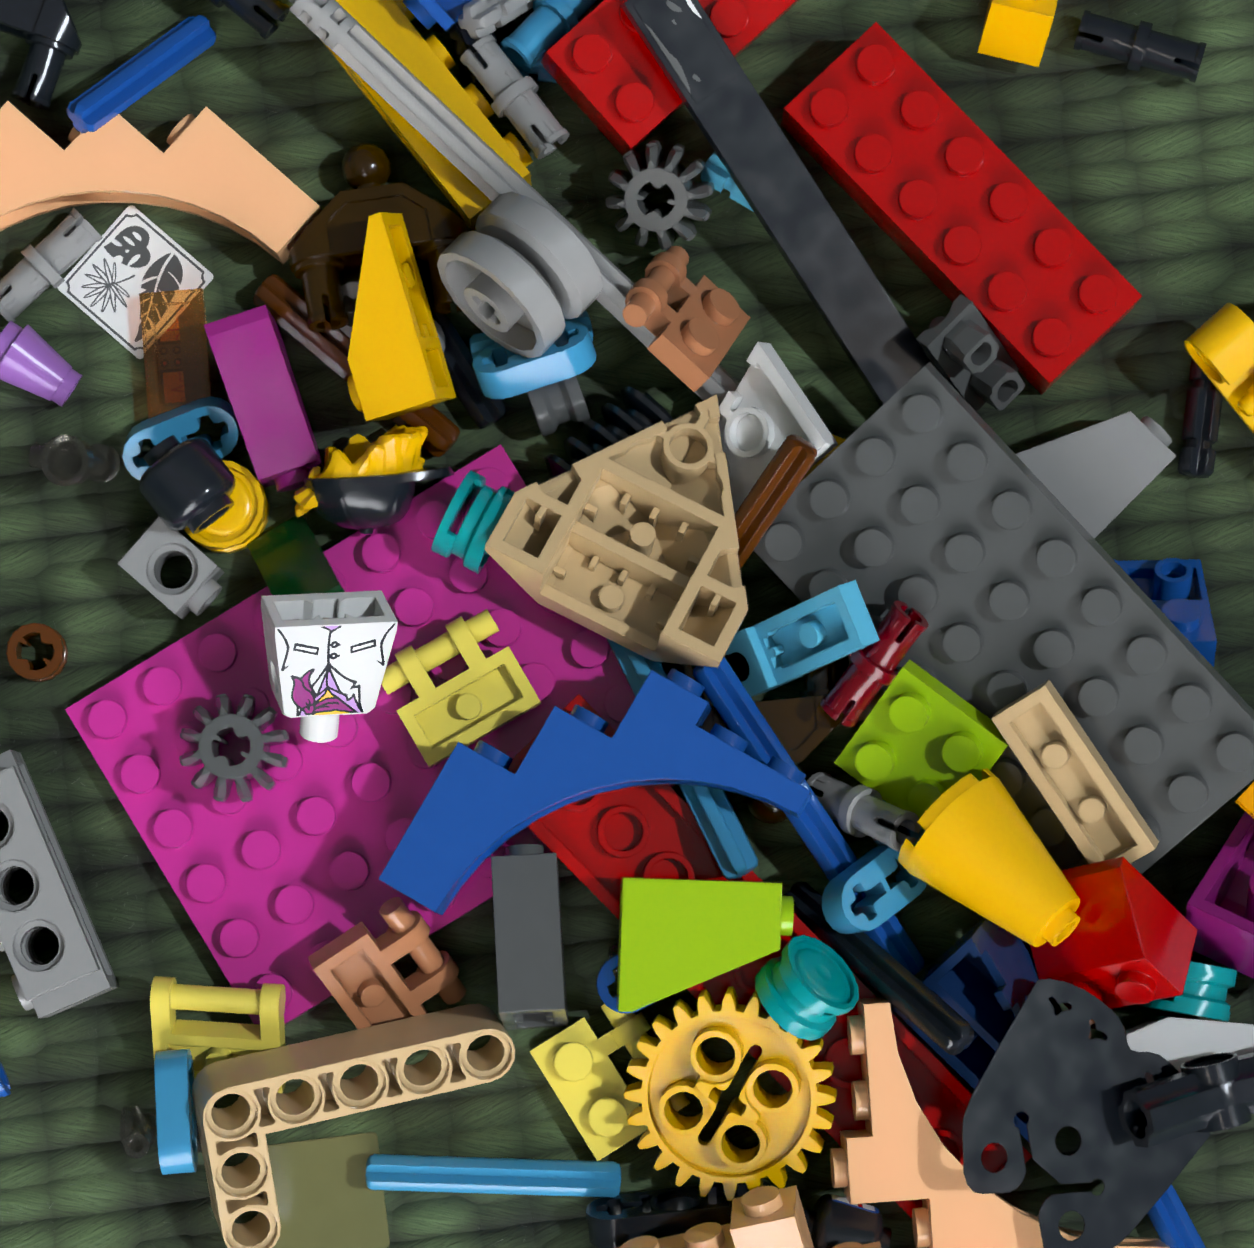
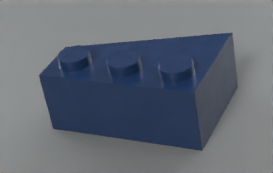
(986, 983)

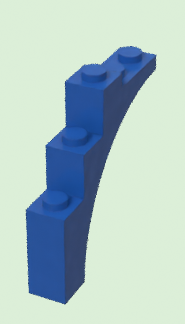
(658, 742)

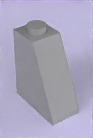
(1101, 467)

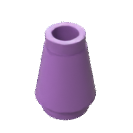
(34, 365)

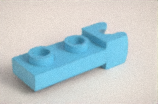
(804, 638)

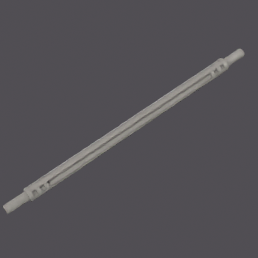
(461, 145)

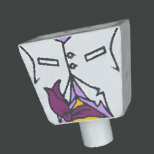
(327, 655)

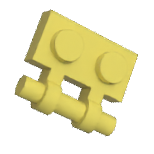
(466, 705)
(589, 1082)

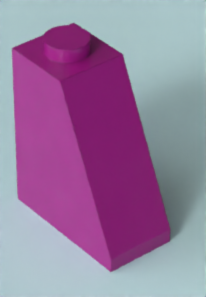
(265, 397)

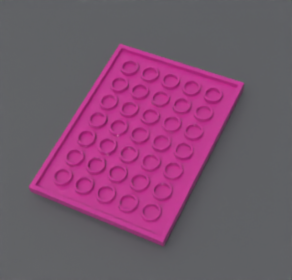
(307, 857)

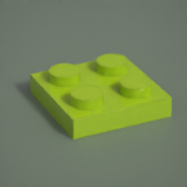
(920, 742)

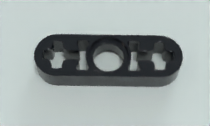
(656, 1213)

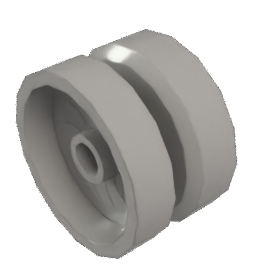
(520, 274)

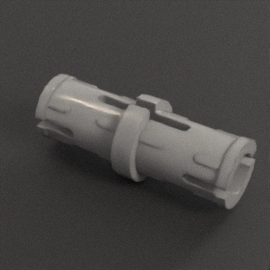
(514, 96)
(45, 264)
(863, 811)

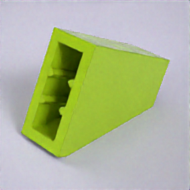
(693, 931)

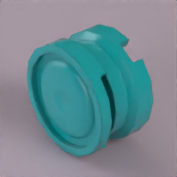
(477, 524)
(806, 988)
(1203, 993)

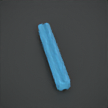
(493, 1175)

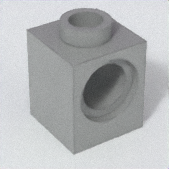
(153, 550)

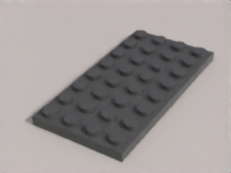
(1015, 595)

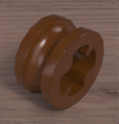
(25, 667)

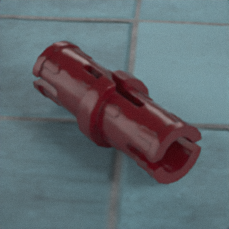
(874, 664)

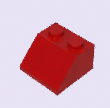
(1127, 940)

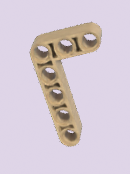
(328, 1096)

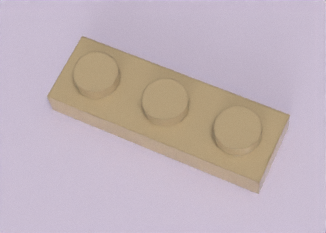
(1073, 777)

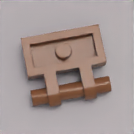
(697, 329)
(367, 983)

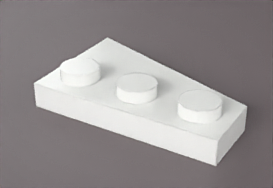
(761, 417)

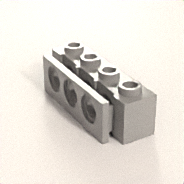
(81, 965)

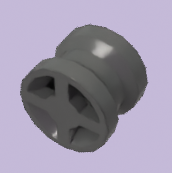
(558, 404)

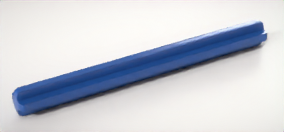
(814, 824)

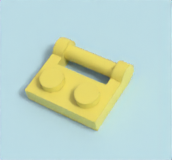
(216, 1040)

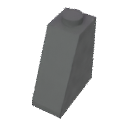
(529, 938)

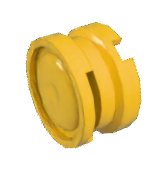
(243, 521)

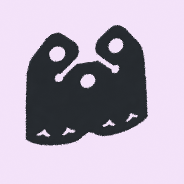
(1079, 1082)

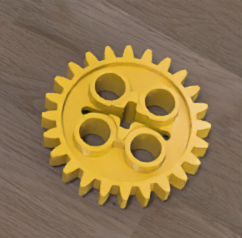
(680, 1065)

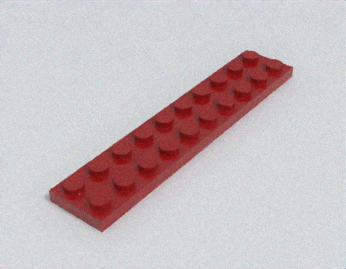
(656, 836)

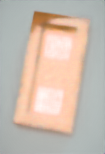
(175, 349)

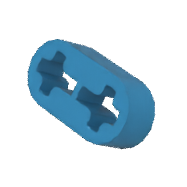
(507, 374)
(180, 423)
(881, 897)
(175, 1112)

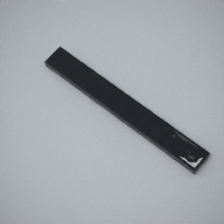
(780, 191)

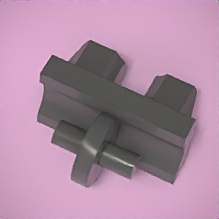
(971, 357)

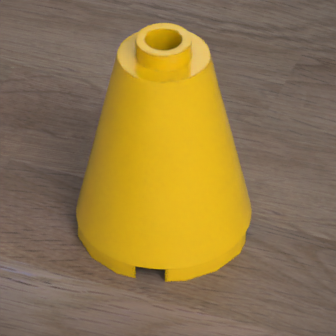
(992, 862)

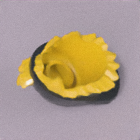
(369, 481)

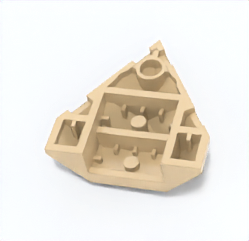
(636, 542)

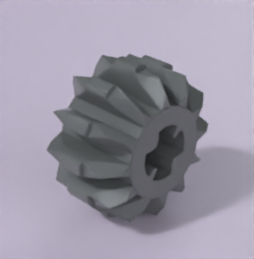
(660, 217)
(224, 767)

